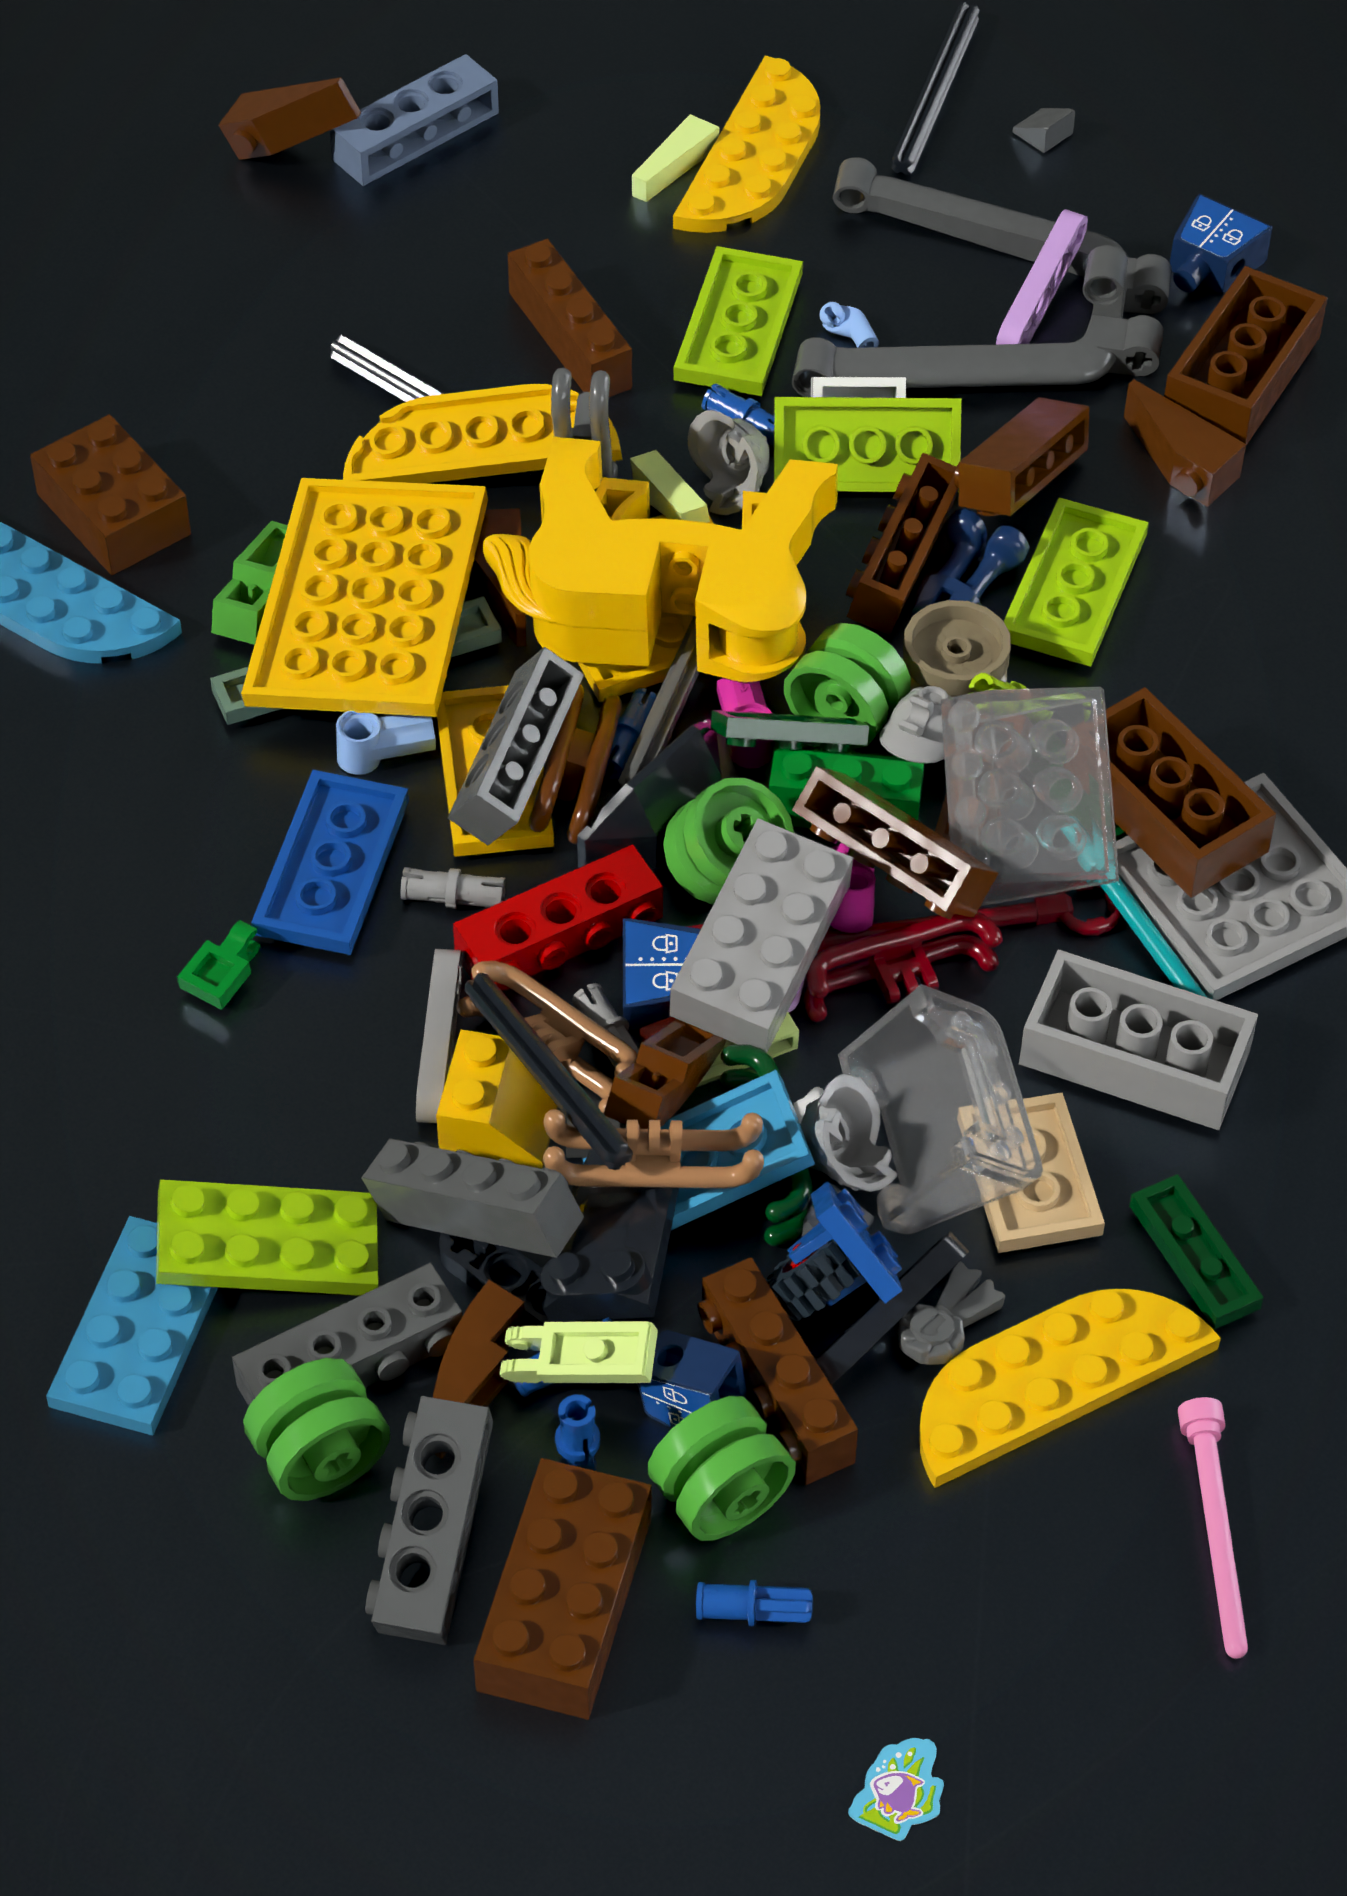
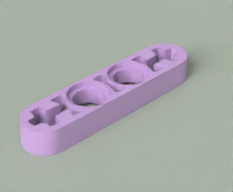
(1043, 279)

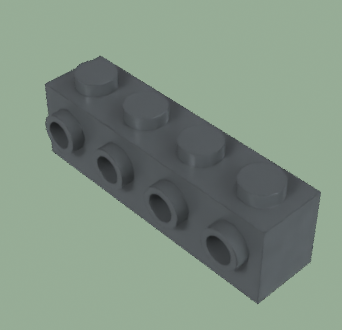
(473, 1197)
(372, 1333)

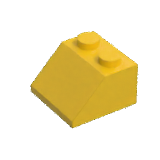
(492, 1103)

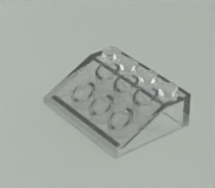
(1031, 788)

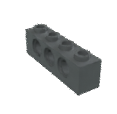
(516, 746)
(427, 1610)

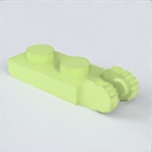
(583, 1352)

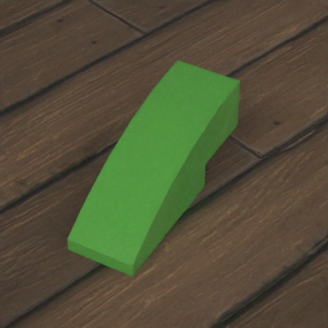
(242, 601)

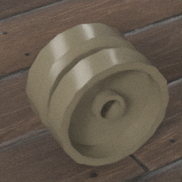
(953, 644)

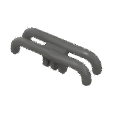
(590, 417)

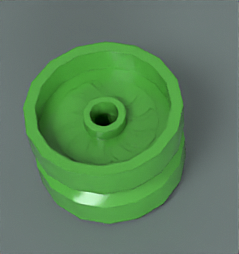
(848, 676)
(712, 829)
(316, 1429)
(721, 1468)

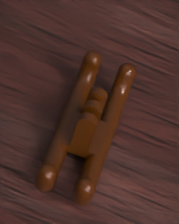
(571, 756)

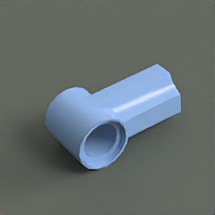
(368, 739)

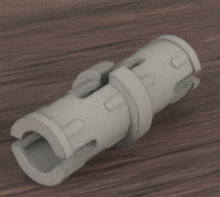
(452, 888)

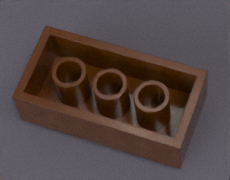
(1247, 352)
(1181, 797)
(563, 1588)

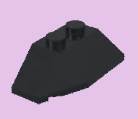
(652, 798)

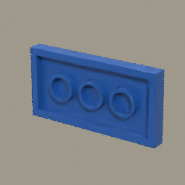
(330, 862)

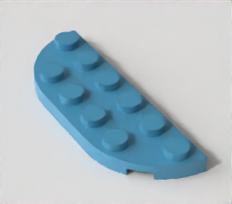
(72, 607)

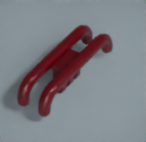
(899, 958)

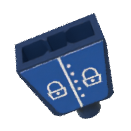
(1216, 246)
(650, 965)
(688, 1376)

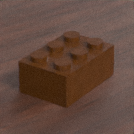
(111, 494)

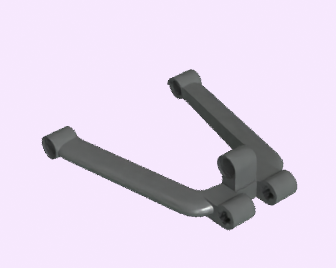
(1110, 283)

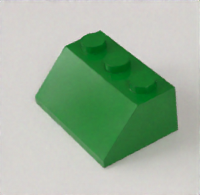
(883, 773)

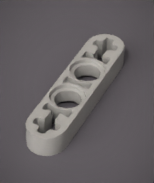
(438, 1032)

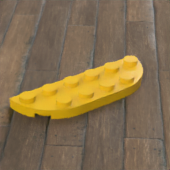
(755, 151)
(461, 436)
(1052, 1374)

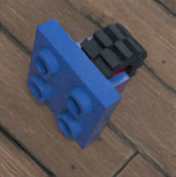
(834, 1258)

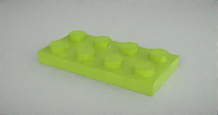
(738, 320)
(866, 436)
(1074, 581)
(266, 1238)

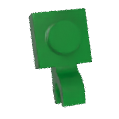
(220, 970)

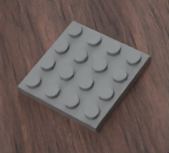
(1257, 916)

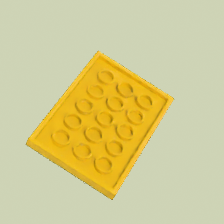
(366, 597)

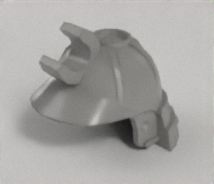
(731, 456)
(916, 726)
(843, 1135)

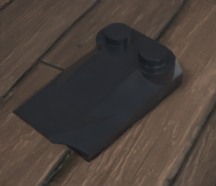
(614, 1254)

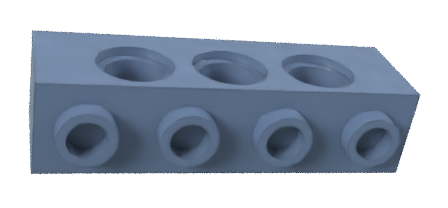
(415, 119)

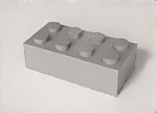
(760, 936)
(1138, 1039)

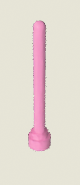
(1202, 1424)

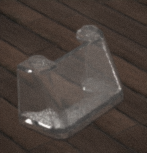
(946, 1109)

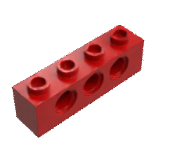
(562, 915)

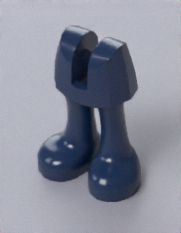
(968, 539)

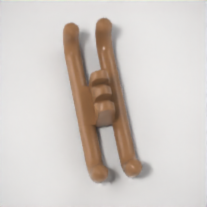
(560, 1027)
(658, 1155)

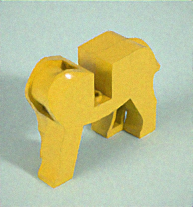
(608, 571)

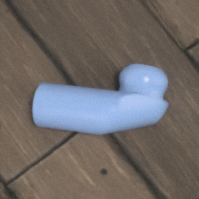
(848, 323)

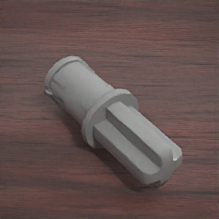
(604, 1014)

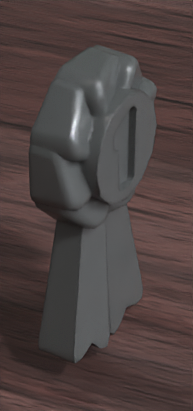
(937, 1332)

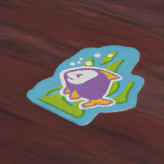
(899, 1789)

